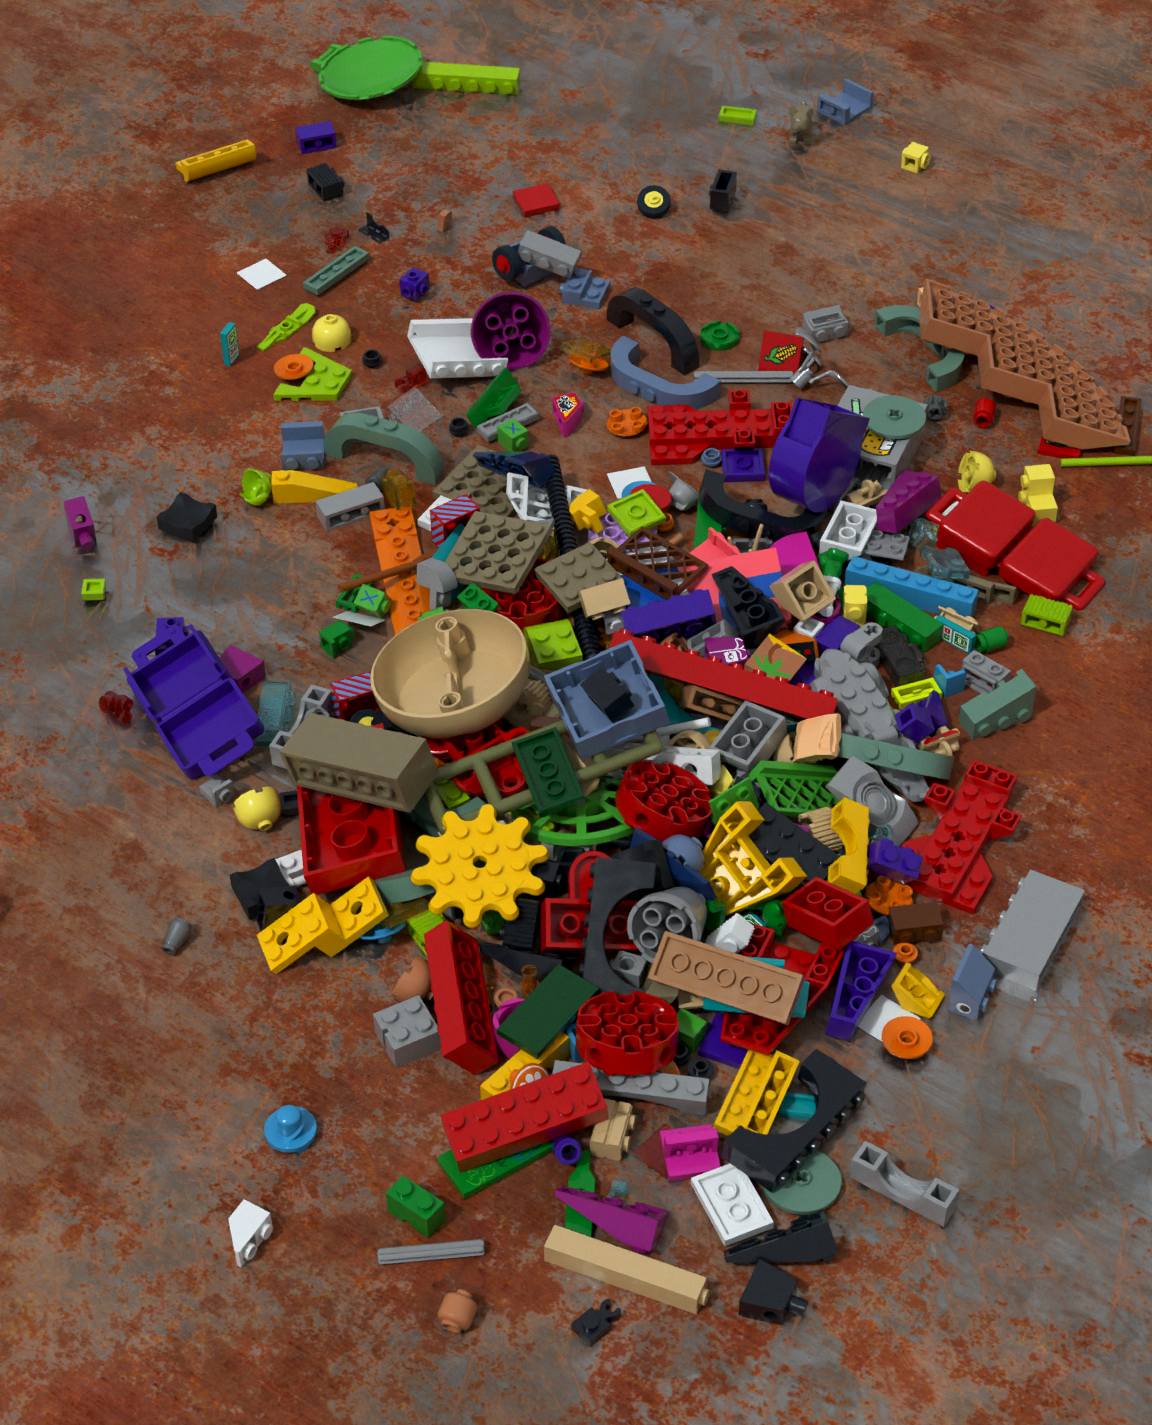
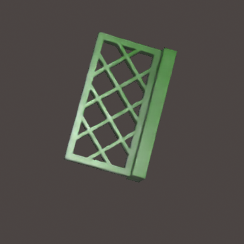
(798, 776)

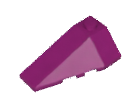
(631, 1224)

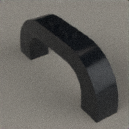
(661, 318)
(748, 518)

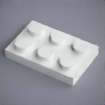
(731, 1204)

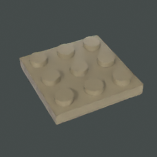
(575, 572)

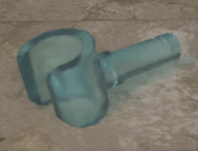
(618, 1188)

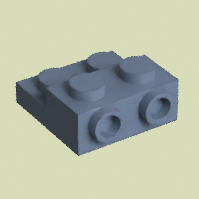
(584, 289)

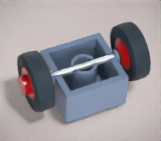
(510, 267)

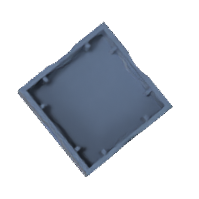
(582, 718)

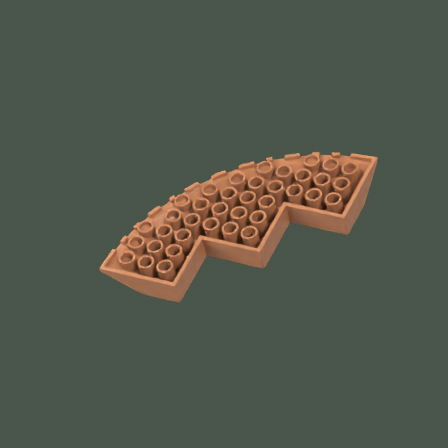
(1023, 367)

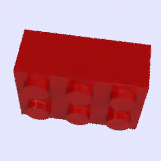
(827, 913)

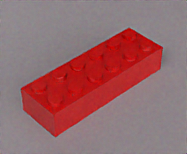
(460, 998)
(524, 1117)

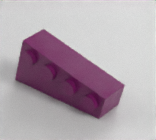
(907, 499)

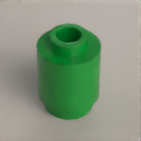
(991, 639)

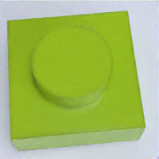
(93, 589)

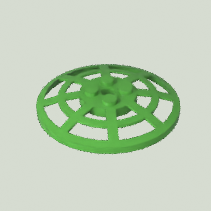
(595, 803)

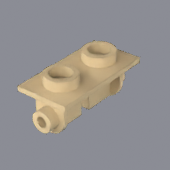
(966, 622)

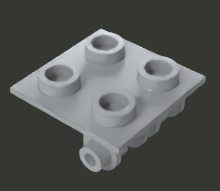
(887, 545)

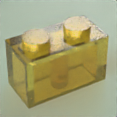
(398, 489)

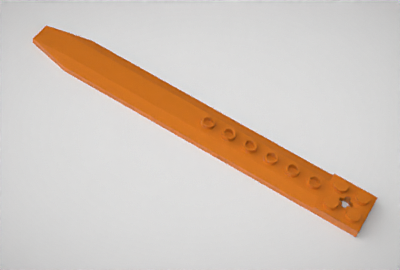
(396, 547)

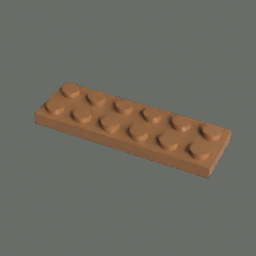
(726, 977)

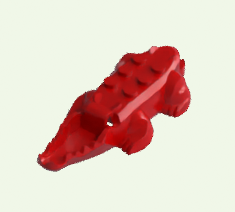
(504, 771)

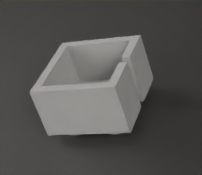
(407, 1031)

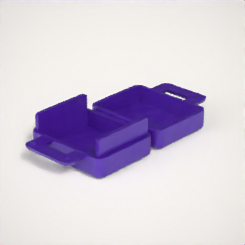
(193, 702)

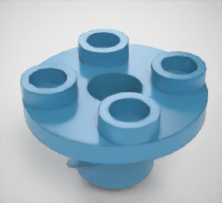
(290, 1129)

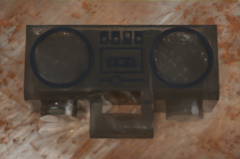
(900, 660)

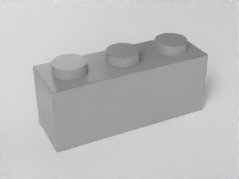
(548, 254)
(349, 506)

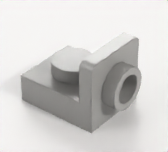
(218, 790)

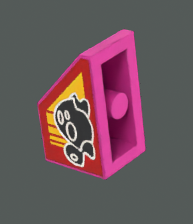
(567, 412)

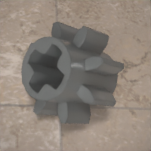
(936, 407)

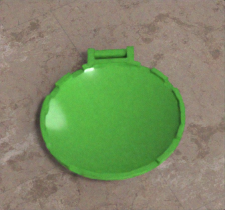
(368, 67)

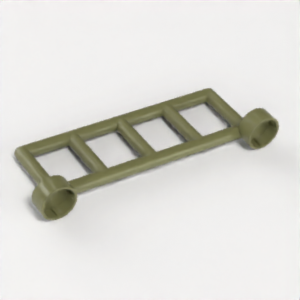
(479, 761)

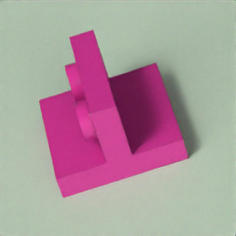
(689, 1151)

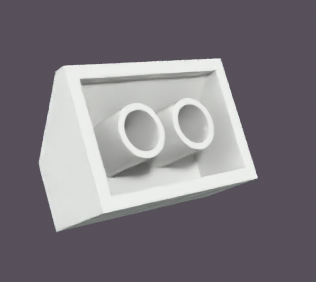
(849, 529)

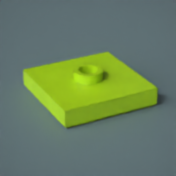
(635, 512)

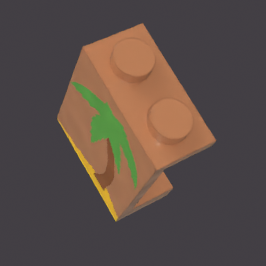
(775, 659)

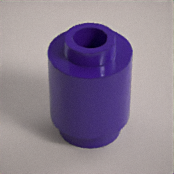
(572, 1155)

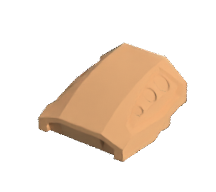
(817, 739)

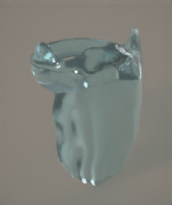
(925, 529)

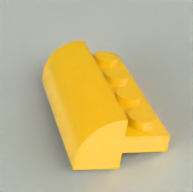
(217, 160)
(756, 1092)

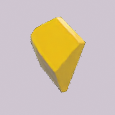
(916, 992)

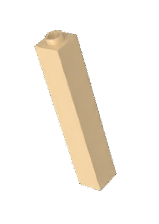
(626, 1269)

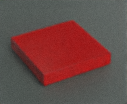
(536, 199)

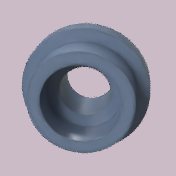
(711, 457)

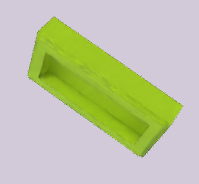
(737, 115)

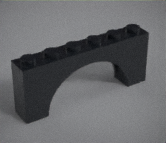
(611, 885)
(774, 1157)

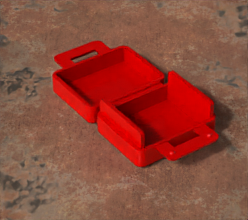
(996, 531)

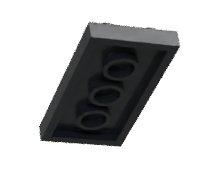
(782, 838)

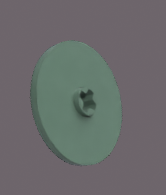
(895, 417)
(818, 1191)

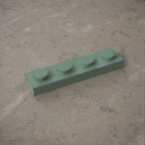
(336, 270)

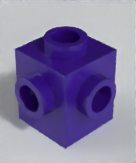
(414, 284)

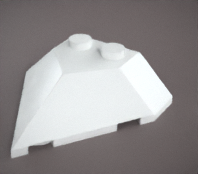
(532, 502)

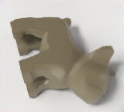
(801, 123)

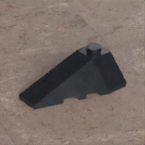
(748, 607)
(517, 959)
(804, 1241)

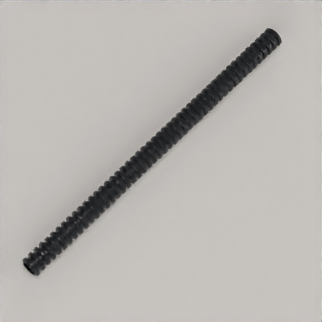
(566, 542)

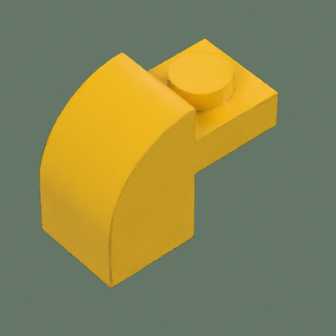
(587, 510)

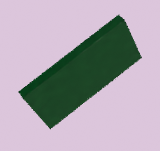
(548, 772)
(547, 1011)

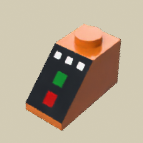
(800, 643)

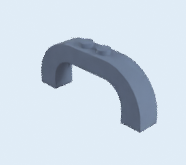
(655, 389)

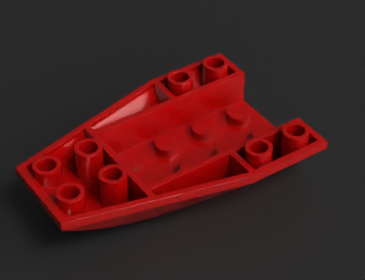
(819, 969)

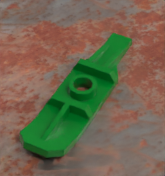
(583, 1180)

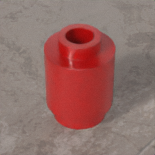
(984, 412)

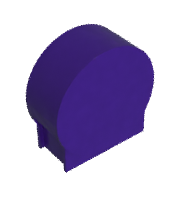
(816, 454)

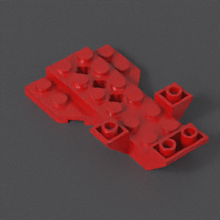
(683, 433)
(952, 858)

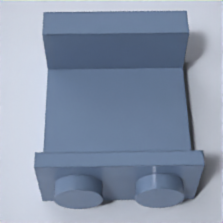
(848, 104)
(302, 445)

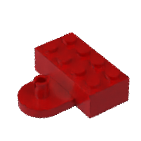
(565, 918)

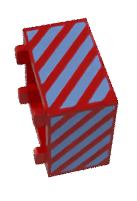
(449, 515)
(352, 695)

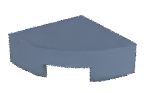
(883, 926)

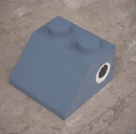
(972, 984)

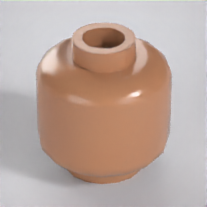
(457, 1311)

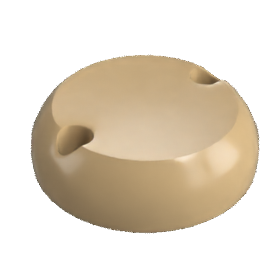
(451, 673)

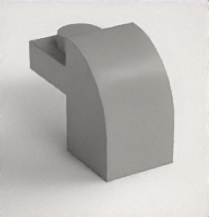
(439, 579)

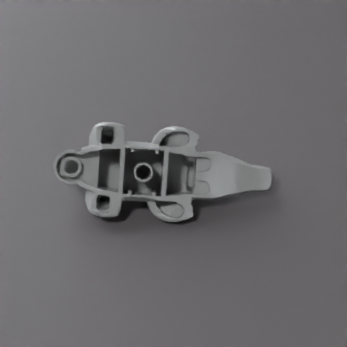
(866, 712)

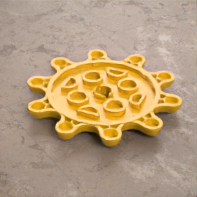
(474, 888)

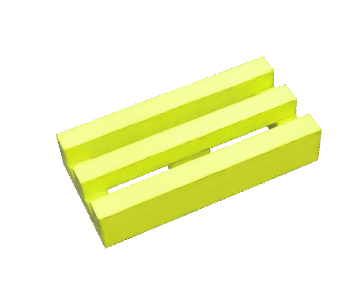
(917, 694)

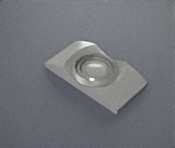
(864, 785)

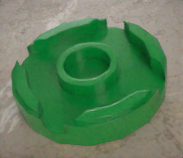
(719, 336)

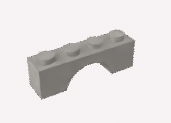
(313, 698)
(928, 1198)

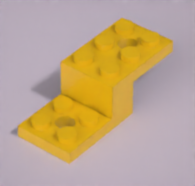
(322, 925)

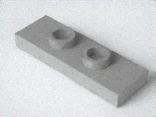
(524, 415)

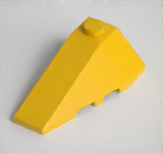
(302, 487)

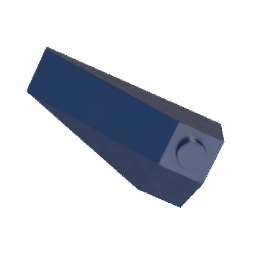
(527, 463)
(682, 875)

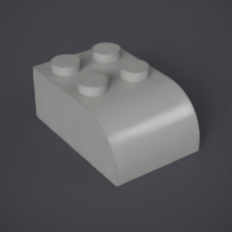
(750, 736)

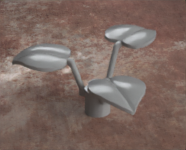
(804, 374)

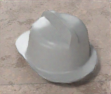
(682, 494)

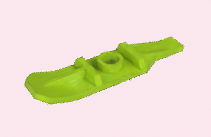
(289, 326)

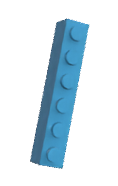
(917, 589)

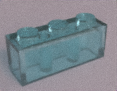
(275, 710)

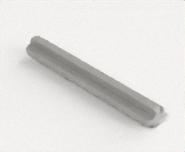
(430, 1251)

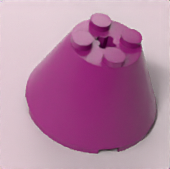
(511, 328)

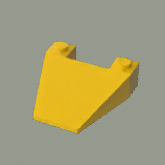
(737, 866)

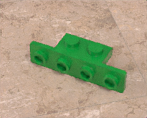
(495, 398)

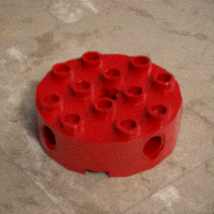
(531, 604)
(663, 800)
(627, 1033)

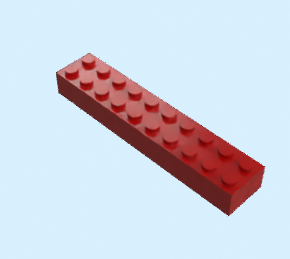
(729, 680)

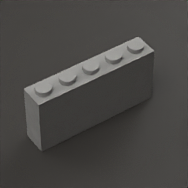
(1032, 928)

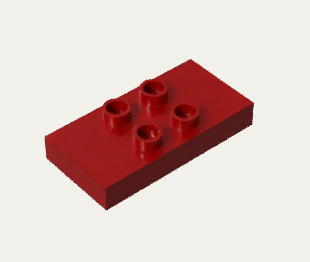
(347, 840)

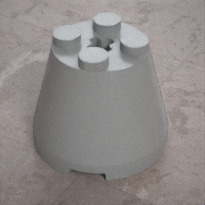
(671, 910)

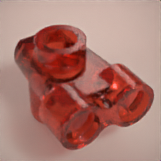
(118, 704)

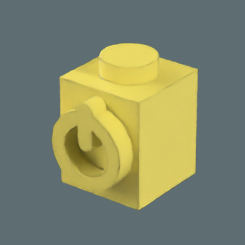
(915, 157)

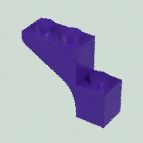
(922, 718)

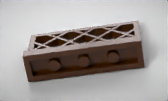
(645, 573)

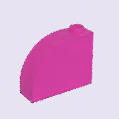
(793, 551)

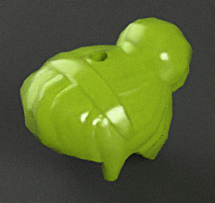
(256, 486)

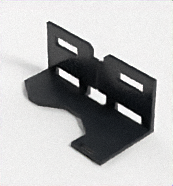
(370, 222)

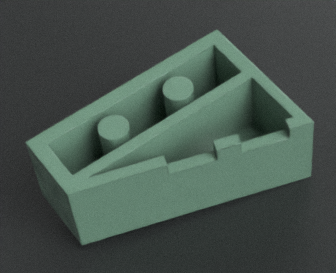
(1000, 708)

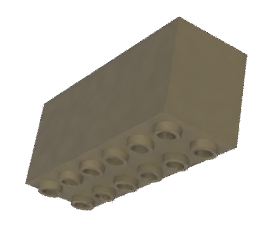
(359, 762)

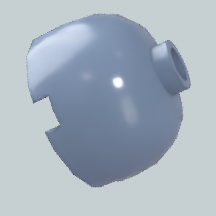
(686, 849)

